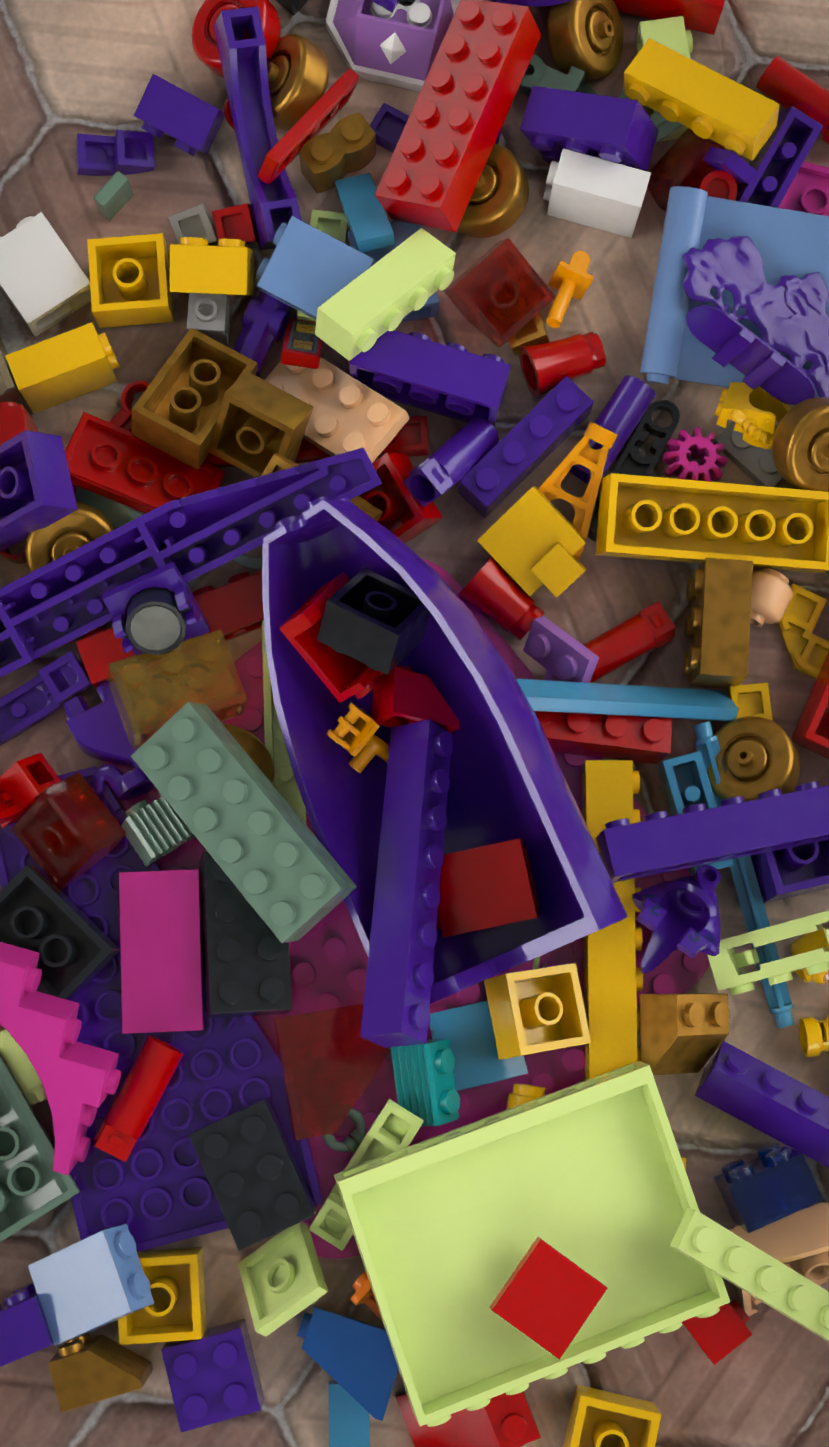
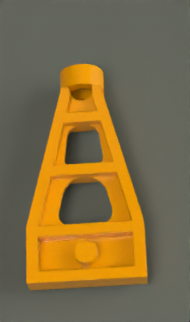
(595, 462)

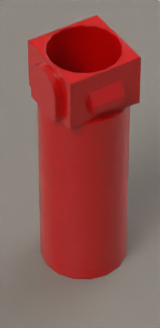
(793, 88)
(631, 639)
(137, 1098)

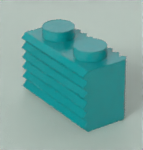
(426, 1081)

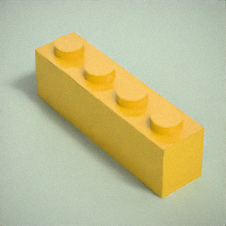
(701, 99)

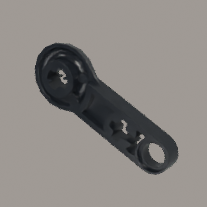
(630, 462)

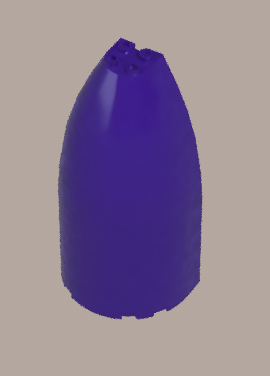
(500, 763)

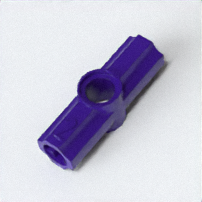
(262, 326)

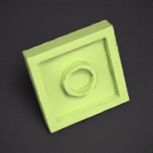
(282, 1278)

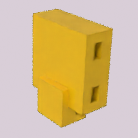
(536, 544)

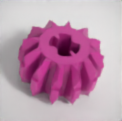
(698, 448)

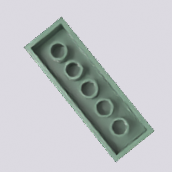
(243, 822)

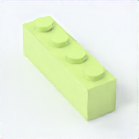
(385, 294)

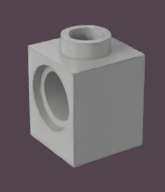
(210, 315)

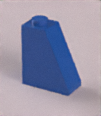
(353, 1355)

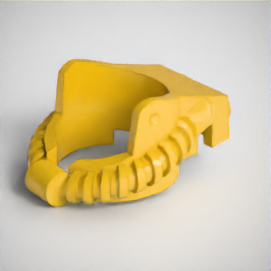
(752, 412)

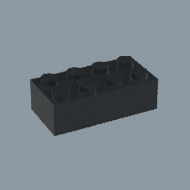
(242, 956)

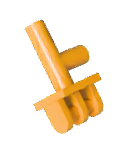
(570, 282)
(357, 736)

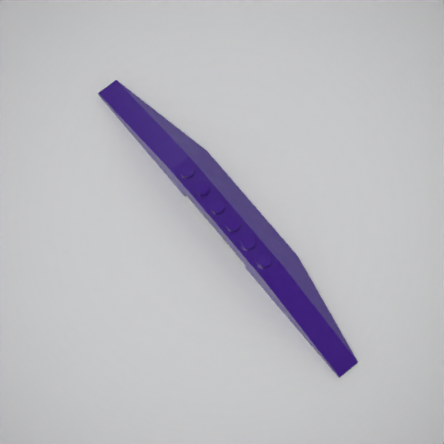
(193, 532)

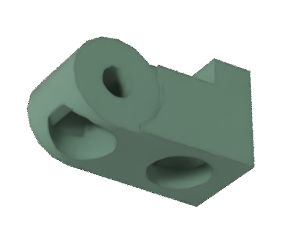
(544, 76)

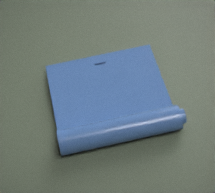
(788, 244)

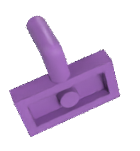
(559, 653)

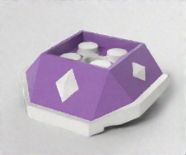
(388, 45)

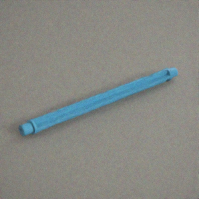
(748, 892)

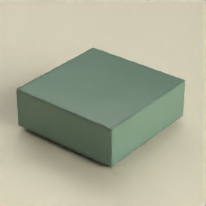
(113, 195)

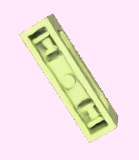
(729, 965)

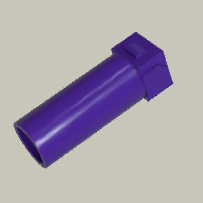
(621, 417)
(451, 461)

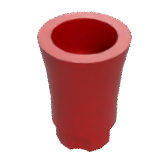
(552, 361)
(502, 599)

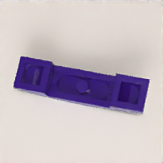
(41, 696)

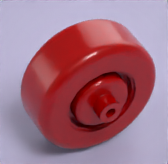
(203, 32)

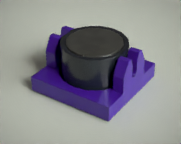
(156, 616)

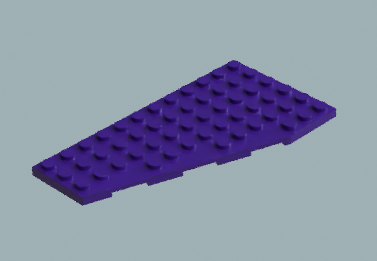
(223, 1069)

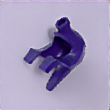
(681, 916)

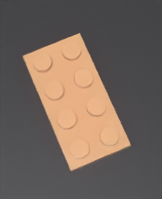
(344, 409)

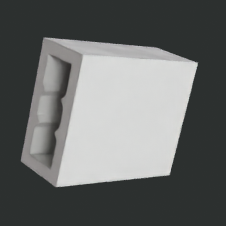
(595, 192)
(41, 274)

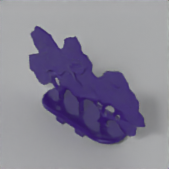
(788, 315)

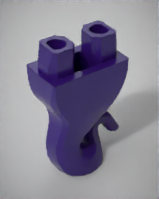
(104, 737)

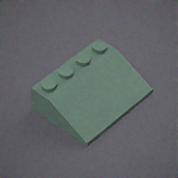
(26, 1162)

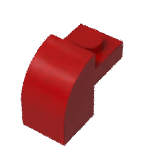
(23, 785)

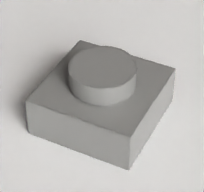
(193, 223)

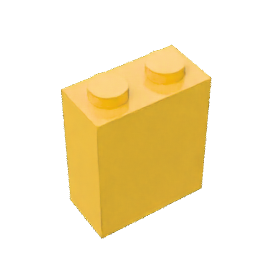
(63, 367)

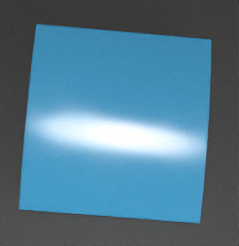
(474, 1046)

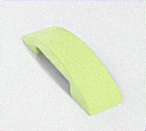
(389, 1133)

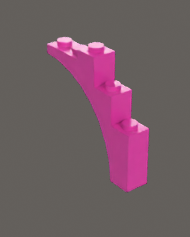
(71, 1072)

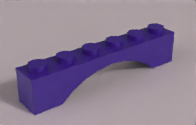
(250, 104)

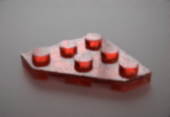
(325, 1067)

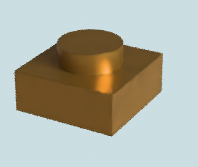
(531, 334)

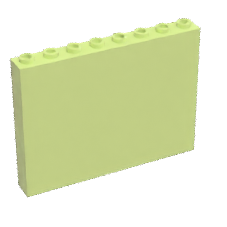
(460, 1211)

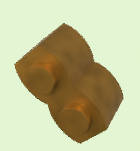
(342, 151)

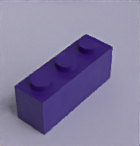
(780, 158)

